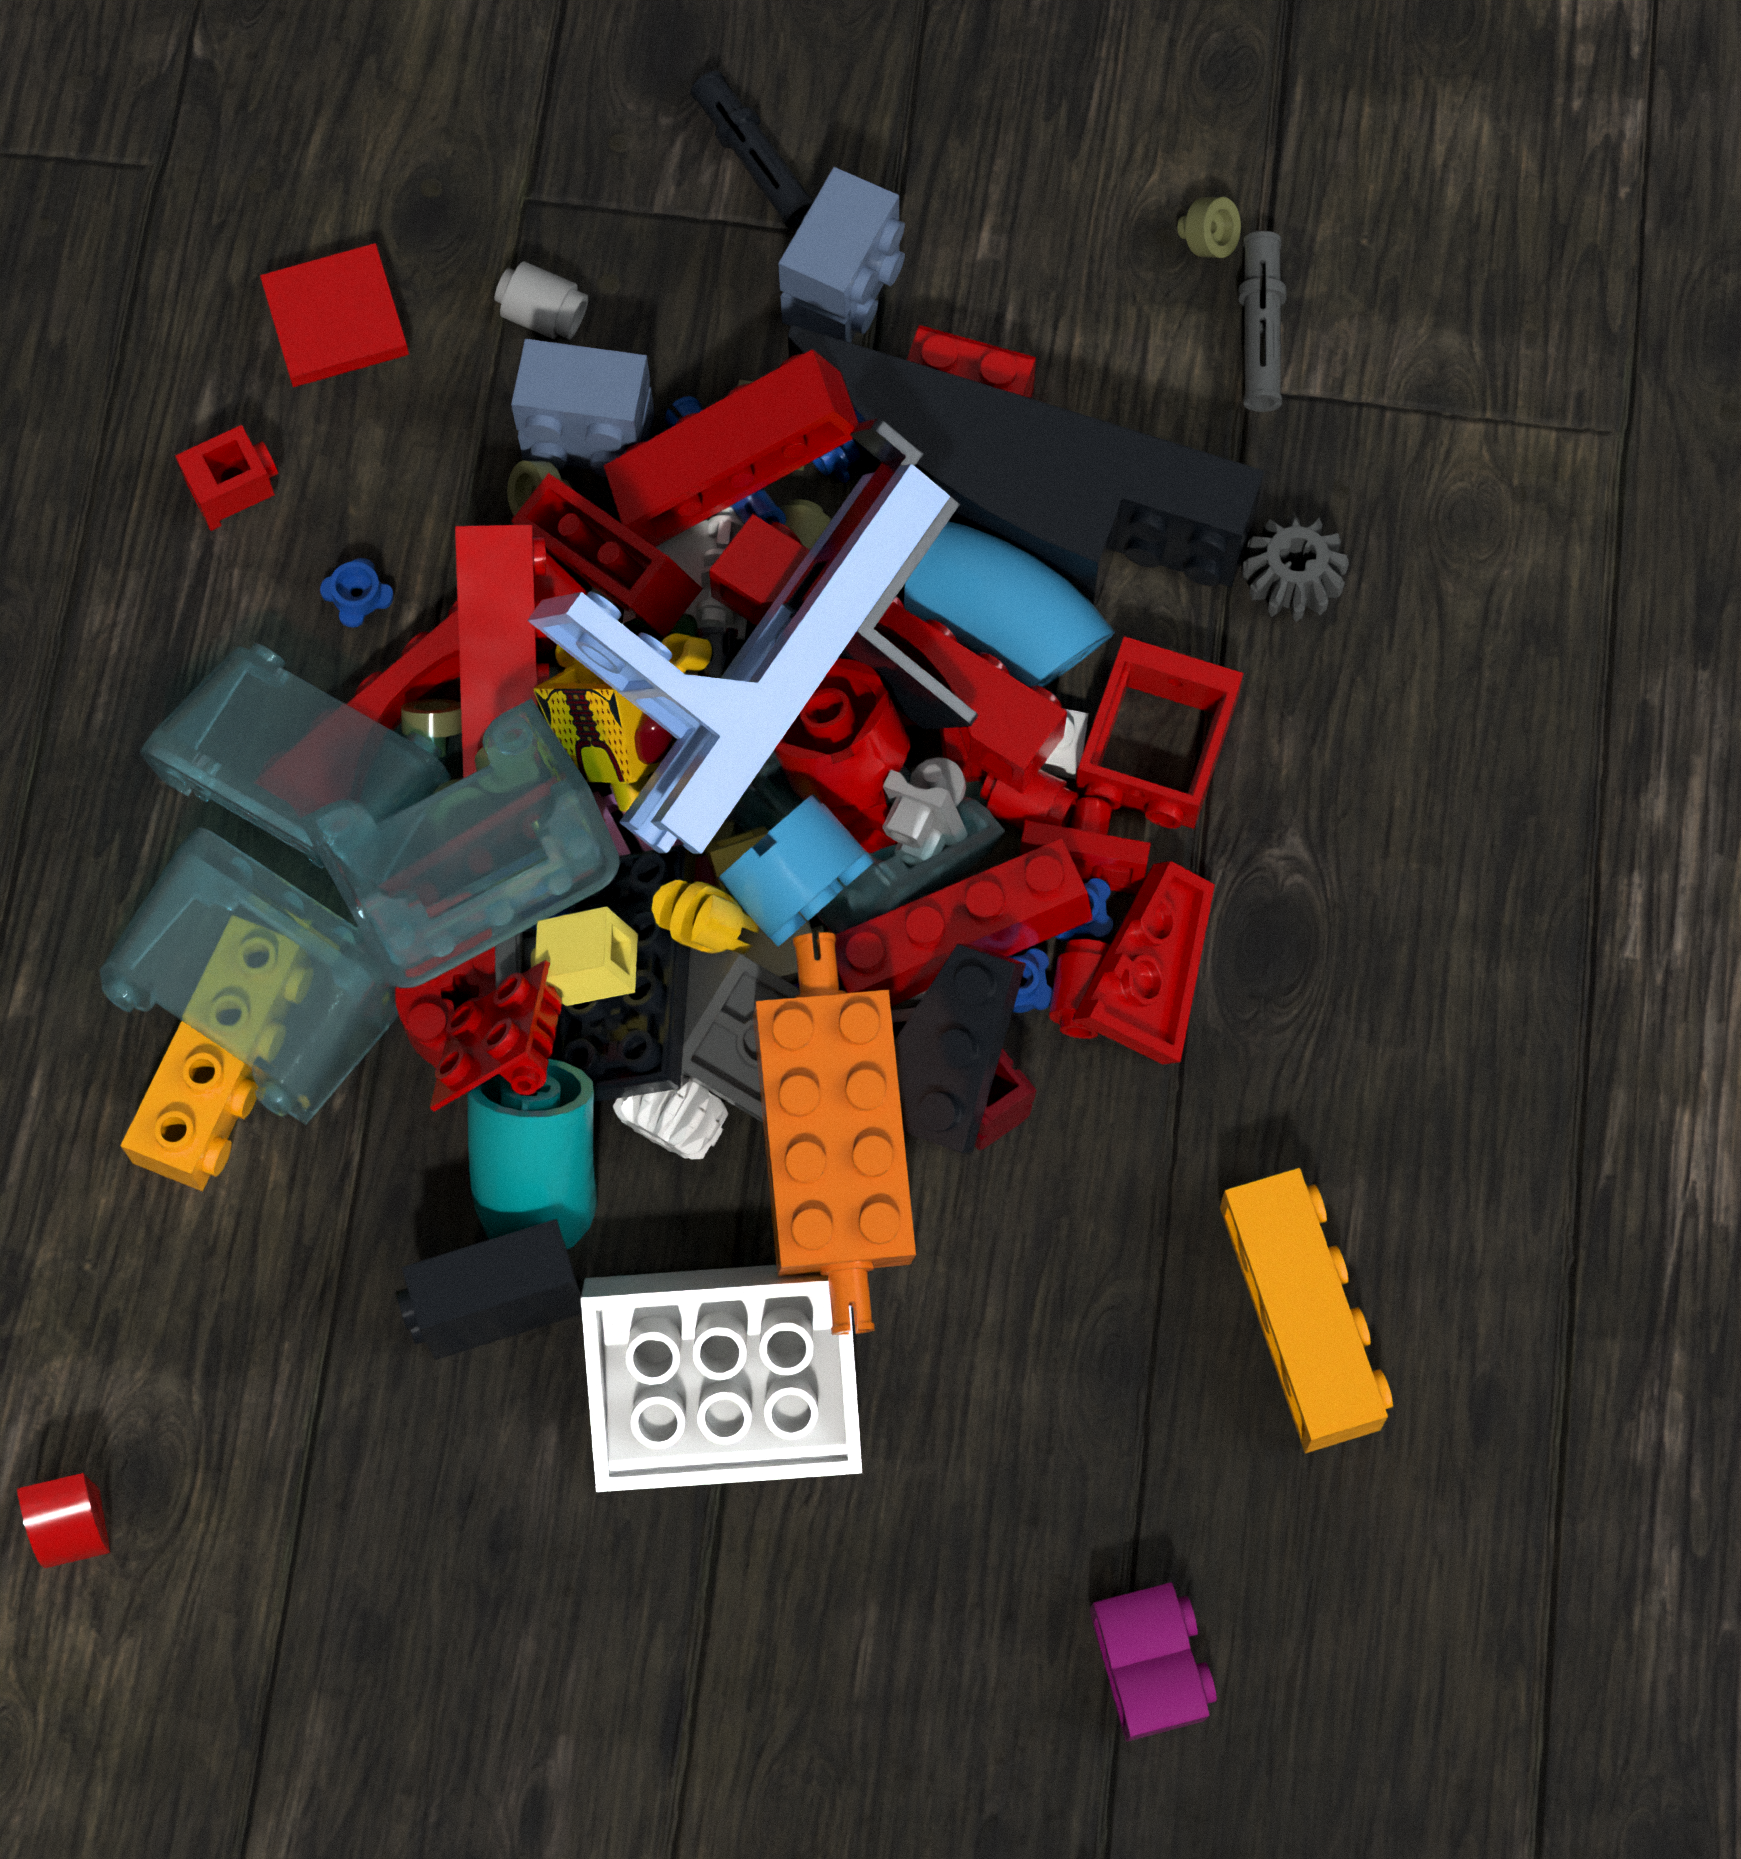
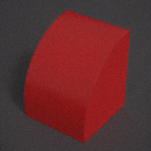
(64, 1520)

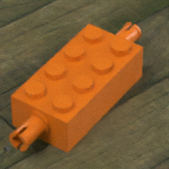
(833, 1133)

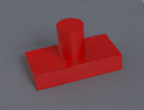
(1093, 851)

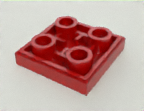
(334, 315)

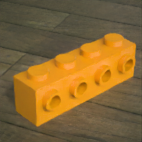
(190, 1110)
(1304, 1310)

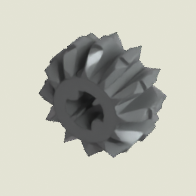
(1318, 572)

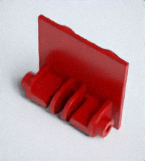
(502, 1035)

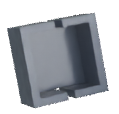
(841, 257)
(580, 404)

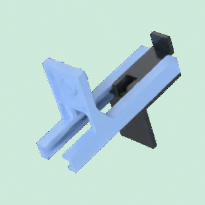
(821, 615)

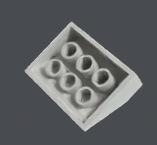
(717, 1379)

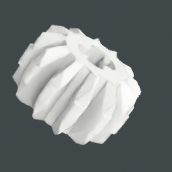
(677, 1119)

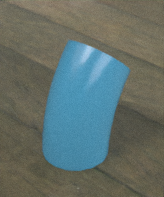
(1005, 604)

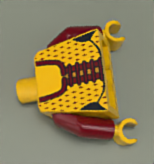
(604, 730)

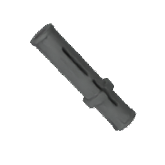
(1262, 260)

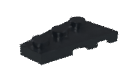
(954, 1046)

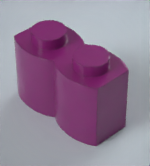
(1151, 1661)

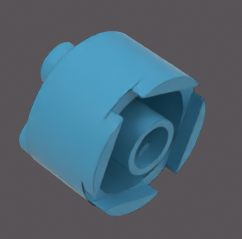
(795, 869)

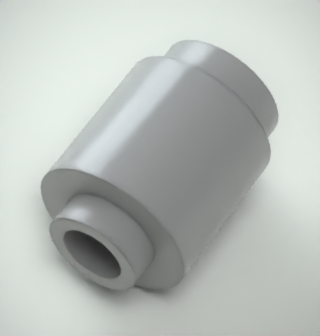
(541, 301)

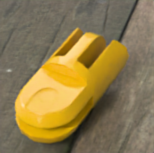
(702, 917)

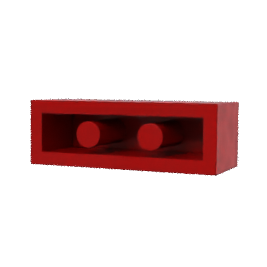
(608, 555)

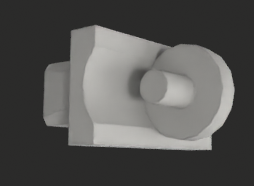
(925, 809)

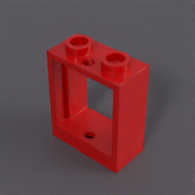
(1175, 679)

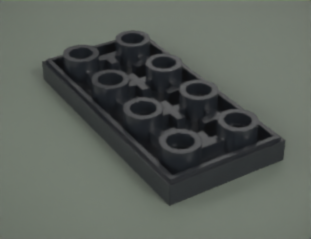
(636, 1038)

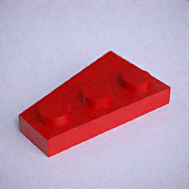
(1152, 966)

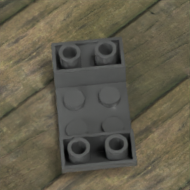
(720, 1024)

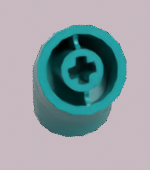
(533, 1154)

